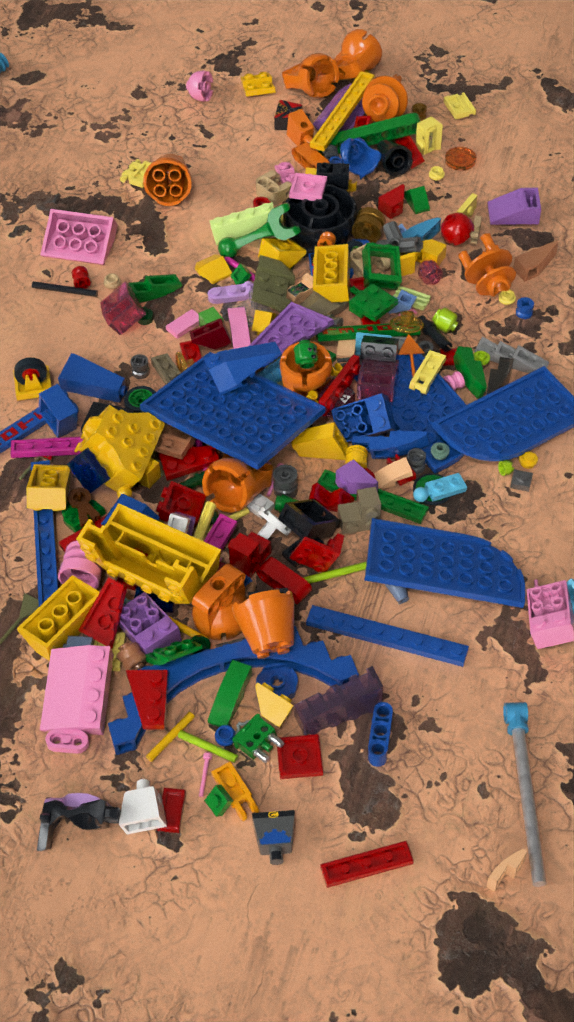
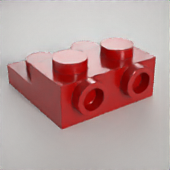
(180, 499)

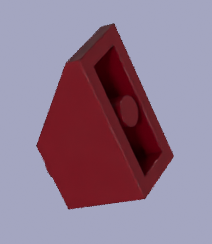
(212, 335)

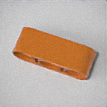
(308, 156)

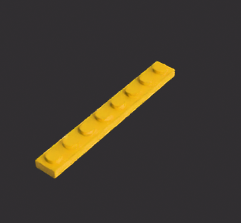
(341, 112)

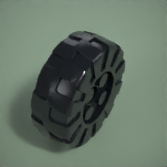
(332, 213)

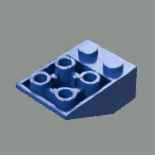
(365, 417)

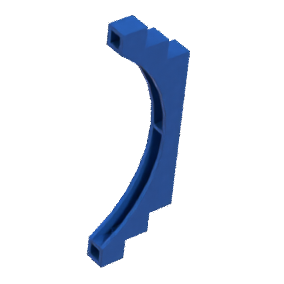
(186, 671)

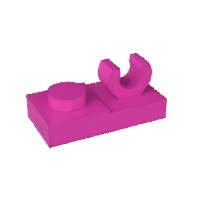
(221, 531)

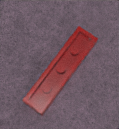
(366, 864)

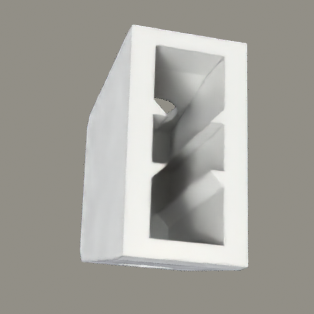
(142, 809)

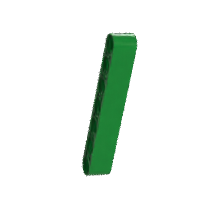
(378, 131)

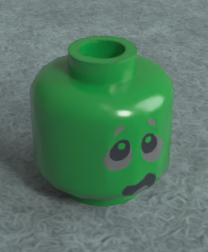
(305, 354)

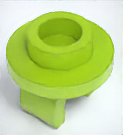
(482, 356)

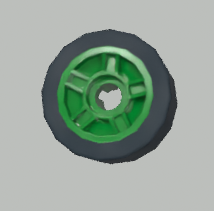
(136, 396)

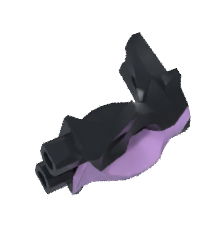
(81, 809)

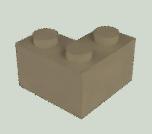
(359, 514)

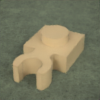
(475, 235)

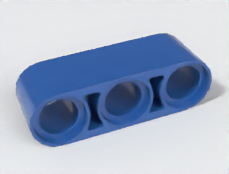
(380, 743)

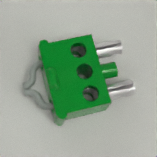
(256, 737)

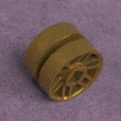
(369, 224)

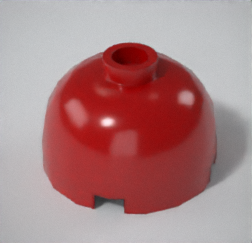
(456, 228)

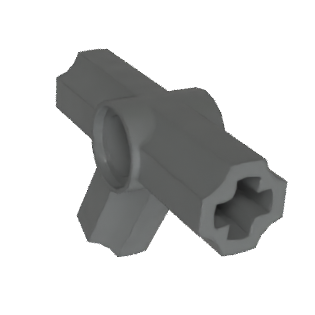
(395, 238)

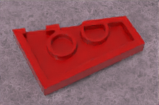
(150, 696)

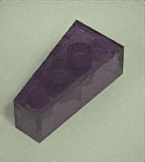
(339, 703)

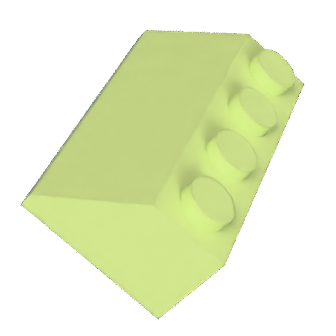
(240, 223)

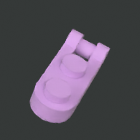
(230, 293)

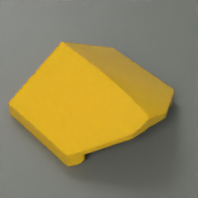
(213, 268)

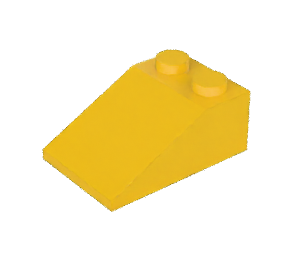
(48, 487)

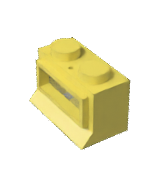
(428, 135)

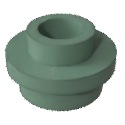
(440, 450)

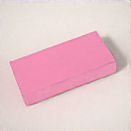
(183, 324)

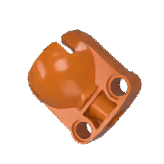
(358, 54)
(313, 75)
(304, 380)
(235, 483)
(214, 602)

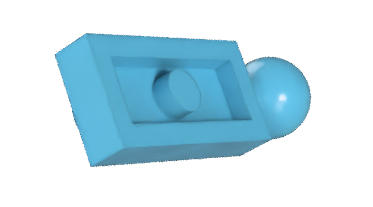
(440, 488)

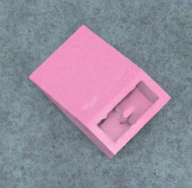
(550, 614)

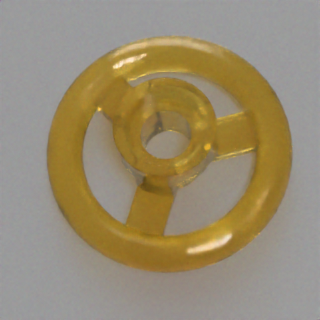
(406, 320)
(182, 364)

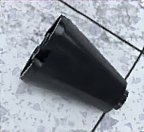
(395, 157)

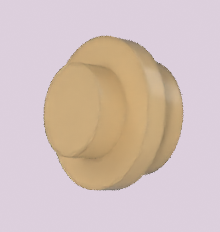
(111, 281)

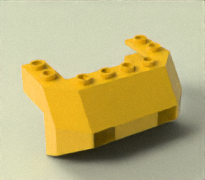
(174, 564)

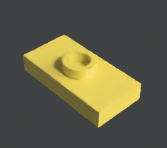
(469, 205)

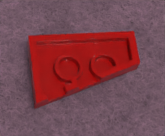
(195, 460)
(105, 613)

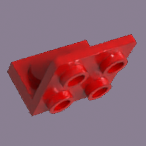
(316, 554)

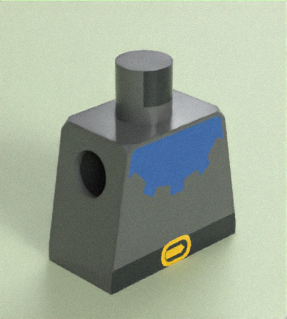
(274, 833)

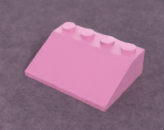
(78, 236)
(77, 689)

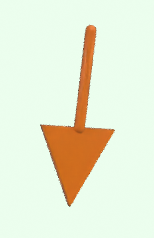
(409, 348)

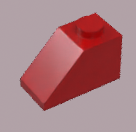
(392, 202)

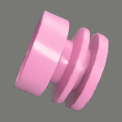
(78, 565)

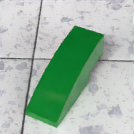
(155, 287)
(471, 371)
(230, 693)

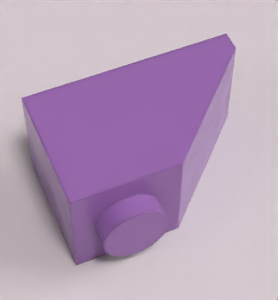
(354, 477)

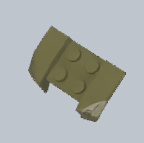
(271, 283)

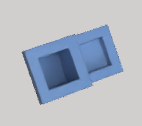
(405, 302)

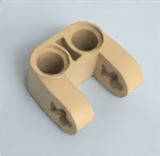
(268, 187)
(357, 263)

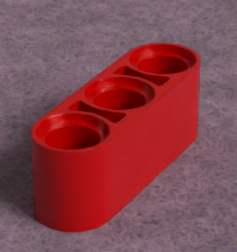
(280, 576)

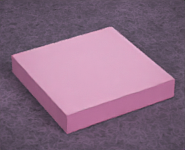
(308, 186)

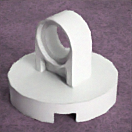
(271, 524)

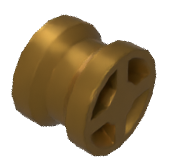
(420, 109)

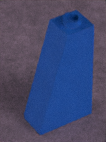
(91, 380)

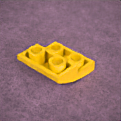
(257, 84)

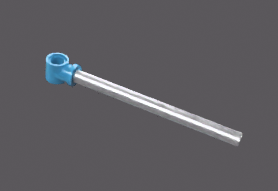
(517, 717)

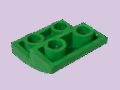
(174, 651)

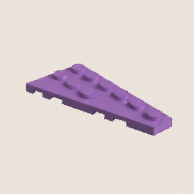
(292, 326)

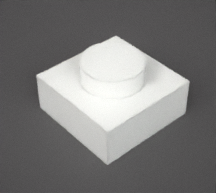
(258, 502)

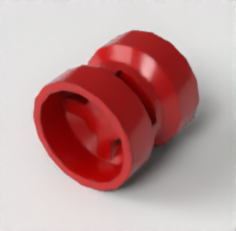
(81, 277)

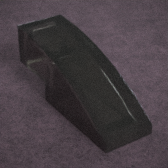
(500, 376)

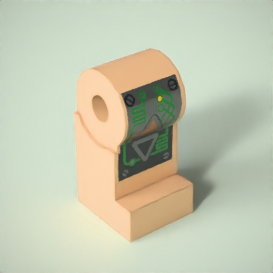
(302, 290)

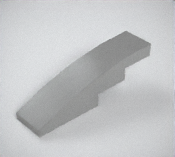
(523, 359)

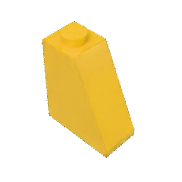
(321, 442)

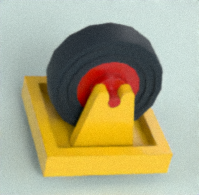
(31, 378)

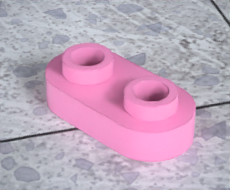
(68, 740)

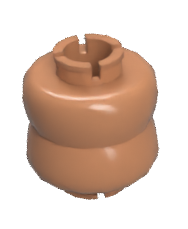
(131, 656)

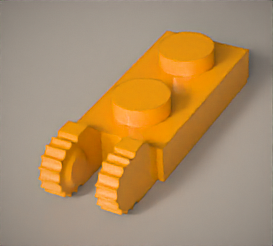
(231, 781)

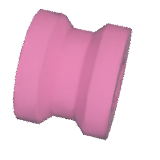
(455, 380)

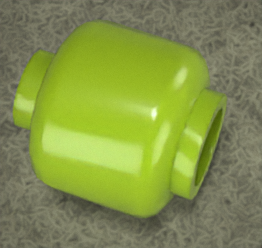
(445, 320)

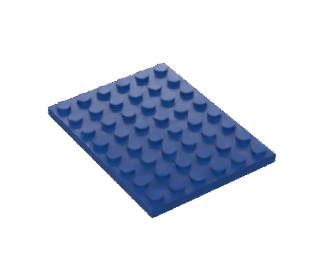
(244, 423)

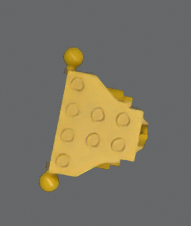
(121, 445)

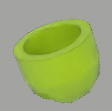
(505, 467)

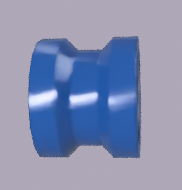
(524, 308)

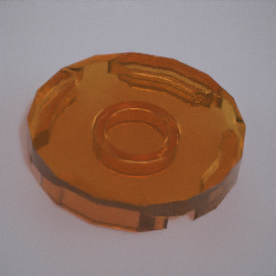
(460, 158)

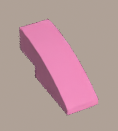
(238, 327)

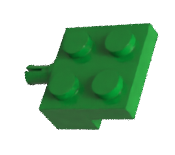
(371, 302)

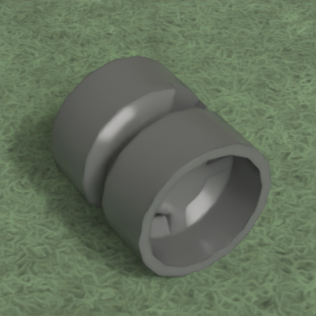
(285, 481)

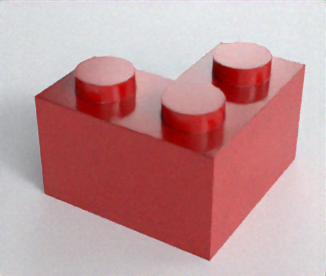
(248, 552)

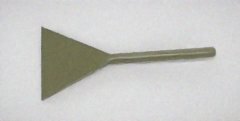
(28, 606)

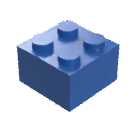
(58, 410)

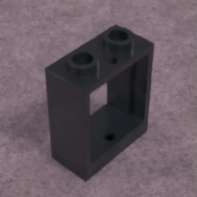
(307, 519)

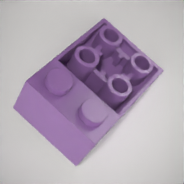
(515, 208)
(148, 624)

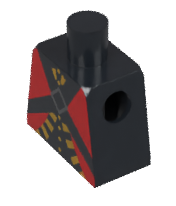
(282, 113)

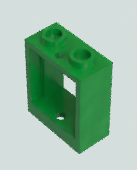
(383, 281)

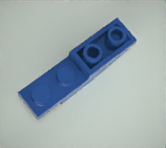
(398, 442)

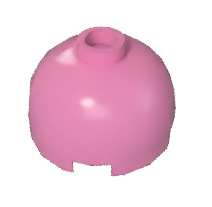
(200, 86)

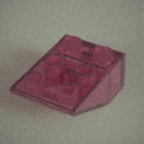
(121, 309)
(377, 378)

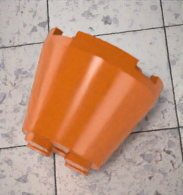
(168, 180)
(267, 622)

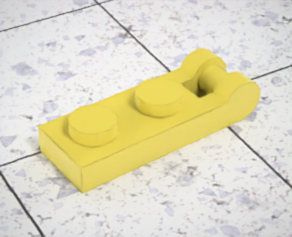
(427, 372)

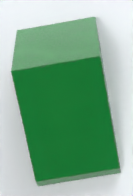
(417, 199)

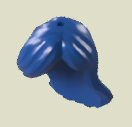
(360, 156)

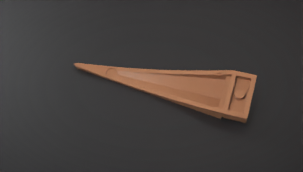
(174, 442)

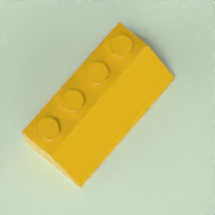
(332, 272)
(58, 616)

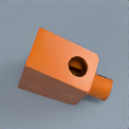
(299, 127)

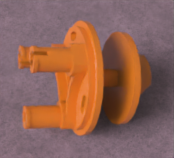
(385, 98)
(489, 270)

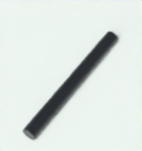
(67, 289)

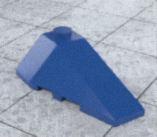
(234, 365)

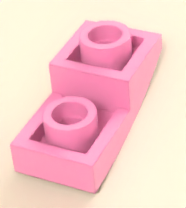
(286, 172)

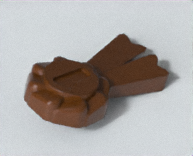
(80, 499)

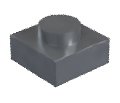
(521, 480)

